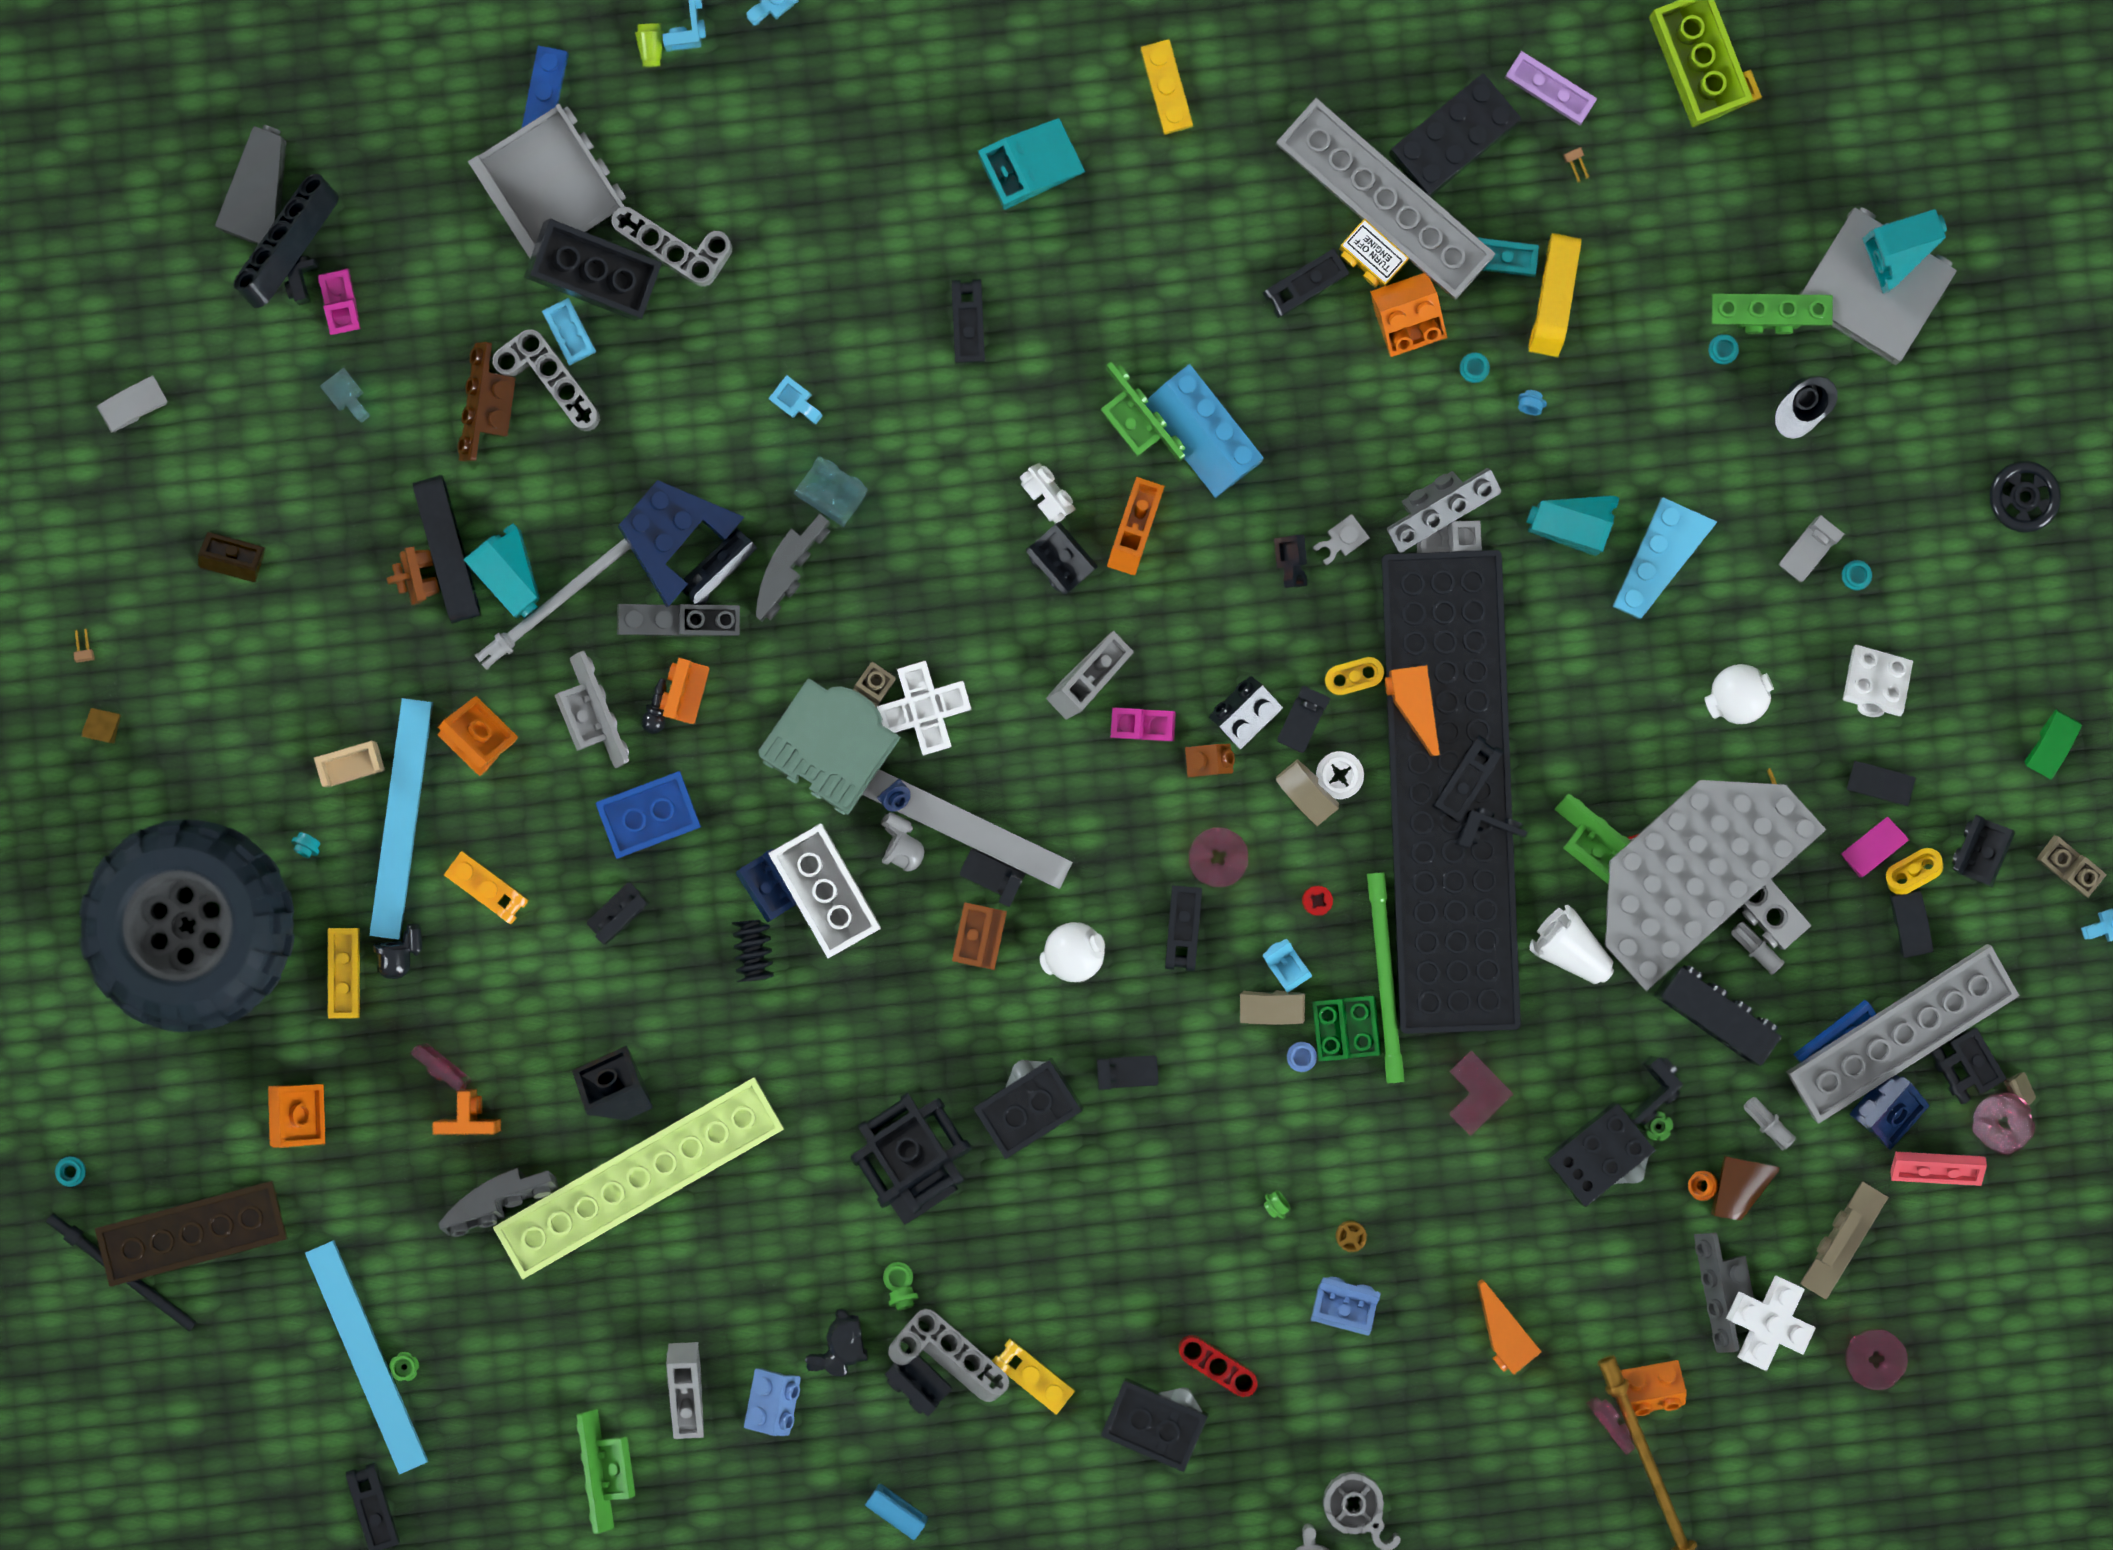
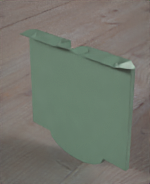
(831, 742)

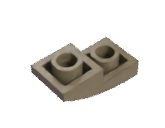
(874, 683)
(1306, 793)
(2071, 866)
(1272, 1007)

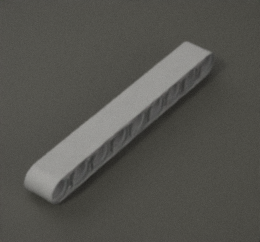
(976, 832)

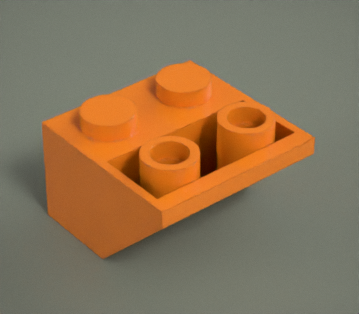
(1409, 314)

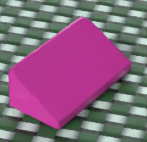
(1874, 847)

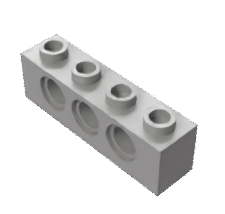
(1791, 924)

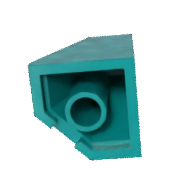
(1902, 245)
(1575, 522)
(507, 571)

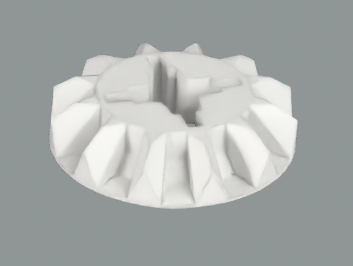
(1354, 776)

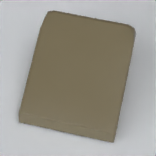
(2021, 1087)

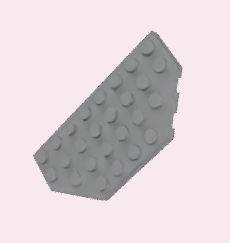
(1698, 869)

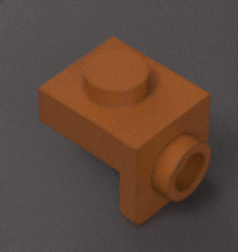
(1209, 760)

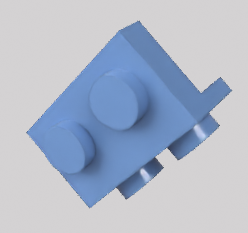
(1345, 1305)
(772, 1402)

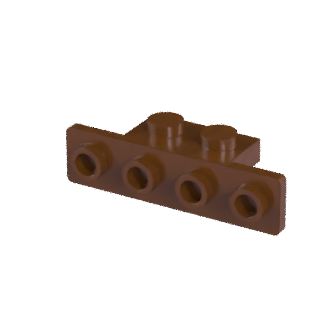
(487, 403)

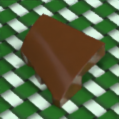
(1740, 1186)

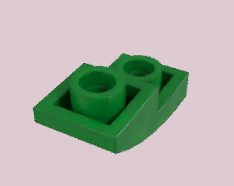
(2054, 744)

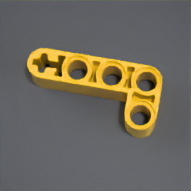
(1555, 295)

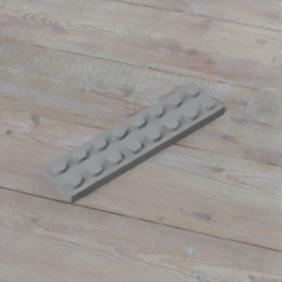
(1385, 198)
(1902, 1033)

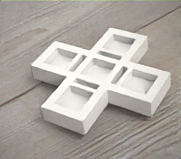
(924, 707)
(1770, 1323)

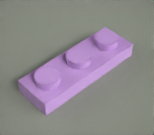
(1550, 88)

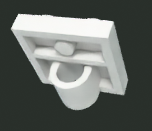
(1877, 682)

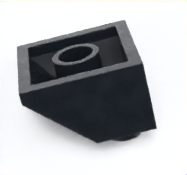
(612, 1086)

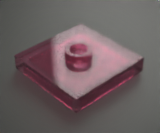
(440, 1067)

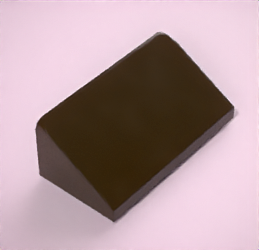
(230, 557)

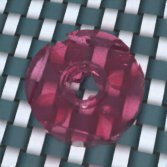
(1214, 874)
(1992, 1134)
(1889, 1370)

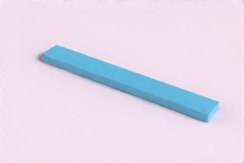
(401, 819)
(366, 1357)

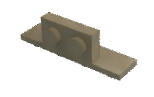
(1844, 1240)

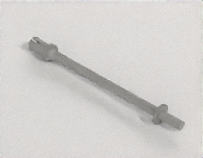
(506, 641)

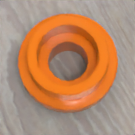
(1695, 1182)

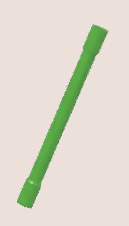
(1392, 1057)

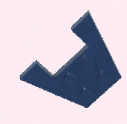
(662, 525)

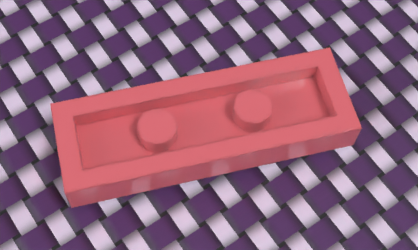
(1938, 1168)

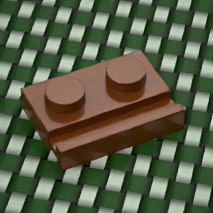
(979, 936)

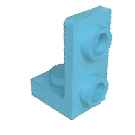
(680, 38)

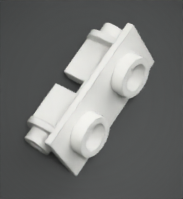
(1040, 481)

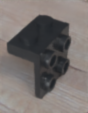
(1663, 1073)

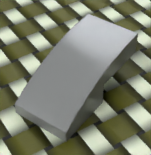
(131, 404)
(1453, 538)

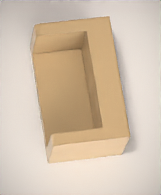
(349, 764)

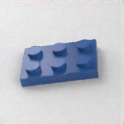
(648, 815)

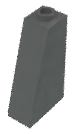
(256, 187)

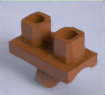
(418, 588)

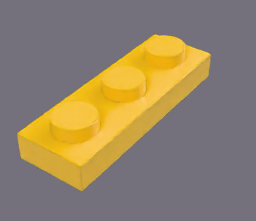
(1166, 86)
(343, 972)

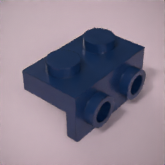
(766, 887)

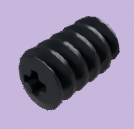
(753, 950)

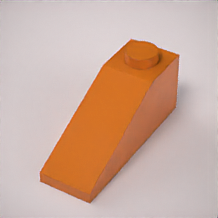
(1135, 526)
(1413, 698)
(1506, 1335)

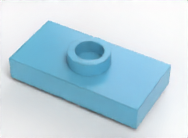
(568, 331)

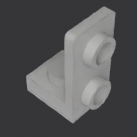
(1810, 548)

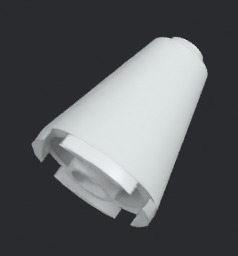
(1572, 946)

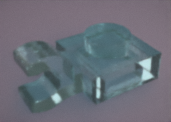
(344, 392)

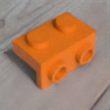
(685, 691)
(1655, 1387)

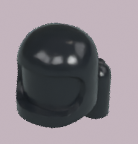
(395, 956)

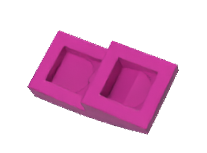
(339, 301)
(1143, 724)

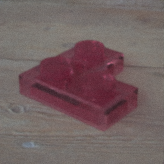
(1484, 1095)
(1607, 1416)

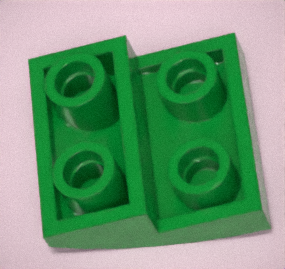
(1346, 1028)

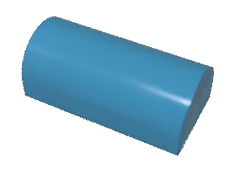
(897, 1511)

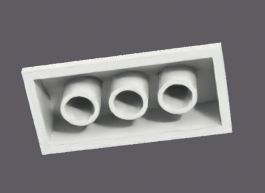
(824, 890)

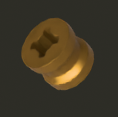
(1354, 1240)

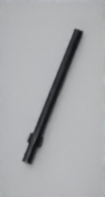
(74, 1236)

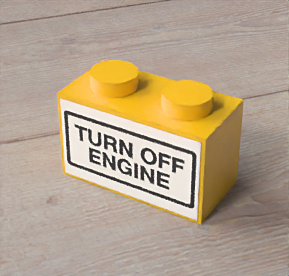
(1372, 254)

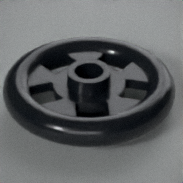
(2041, 478)

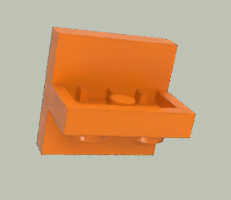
(476, 735)
(468, 1108)
(296, 1115)

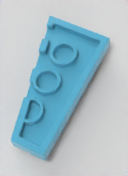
(1663, 551)

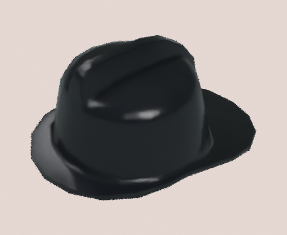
(1805, 406)

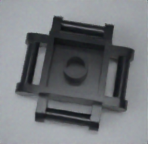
(910, 1152)

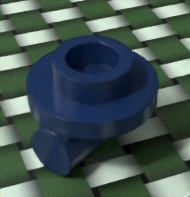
(895, 796)

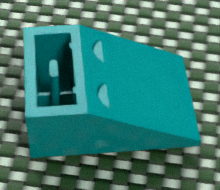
(1030, 162)

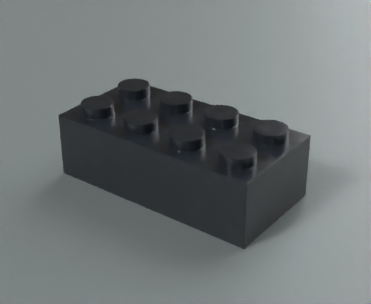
(1455, 135)
(592, 269)
(1718, 1016)

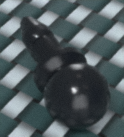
(653, 719)

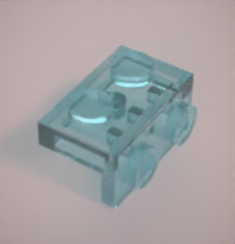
(831, 491)

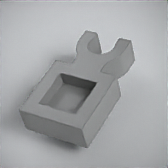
(1344, 538)

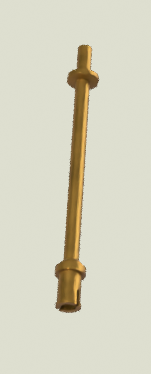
(1618, 1388)

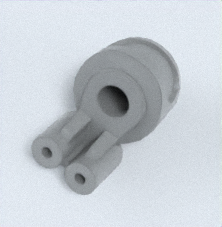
(902, 849)

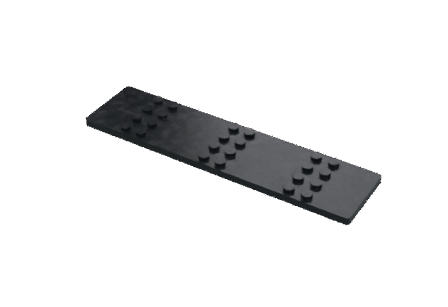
(1450, 899)

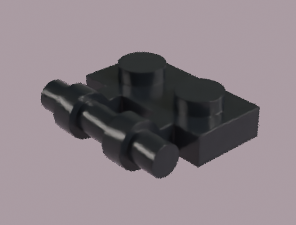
(1975, 1059)

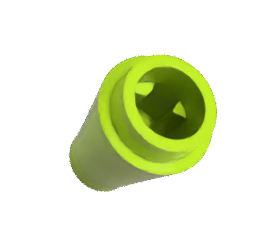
(650, 43)

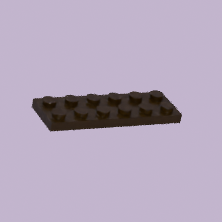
(191, 1233)

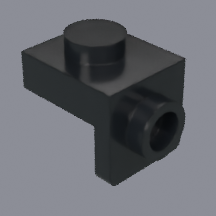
(296, 286)

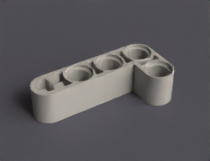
(667, 242)
(553, 383)
(951, 1361)

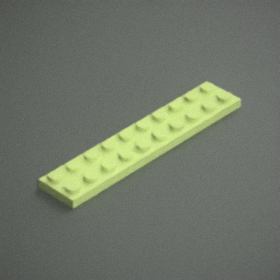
(638, 1178)

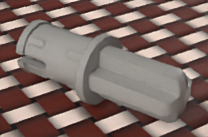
(1757, 947)
(1769, 1123)

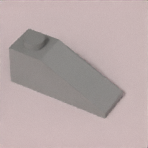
(1089, 676)
(685, 1390)

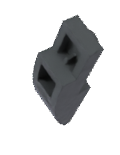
(779, 575)
(678, 620)
(485, 1203)

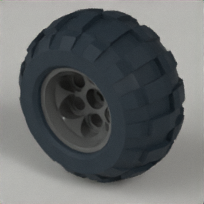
(122, 925)

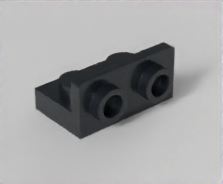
(617, 913)

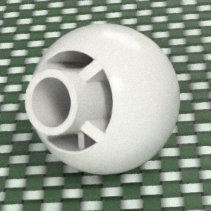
(1740, 694)
(1073, 952)

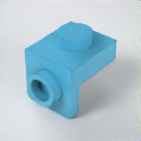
(1286, 965)

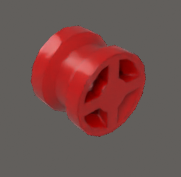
(1314, 897)

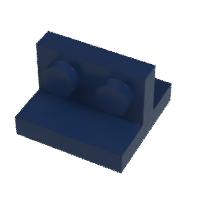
(1890, 1110)

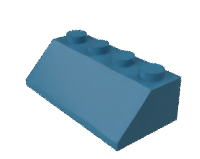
(1211, 437)

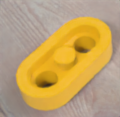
(1354, 676)
(1912, 870)

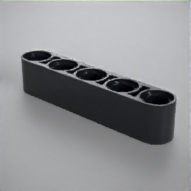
(286, 240)
(446, 549)

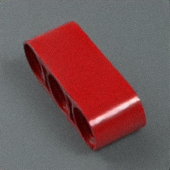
(1225, 1378)

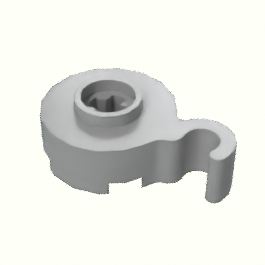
(1364, 1519)

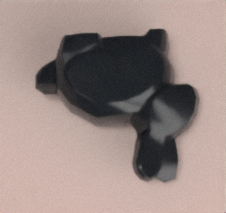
(844, 1346)

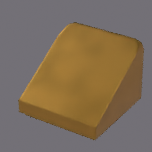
(101, 725)

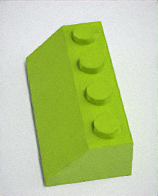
(1700, 59)

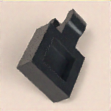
(1290, 554)

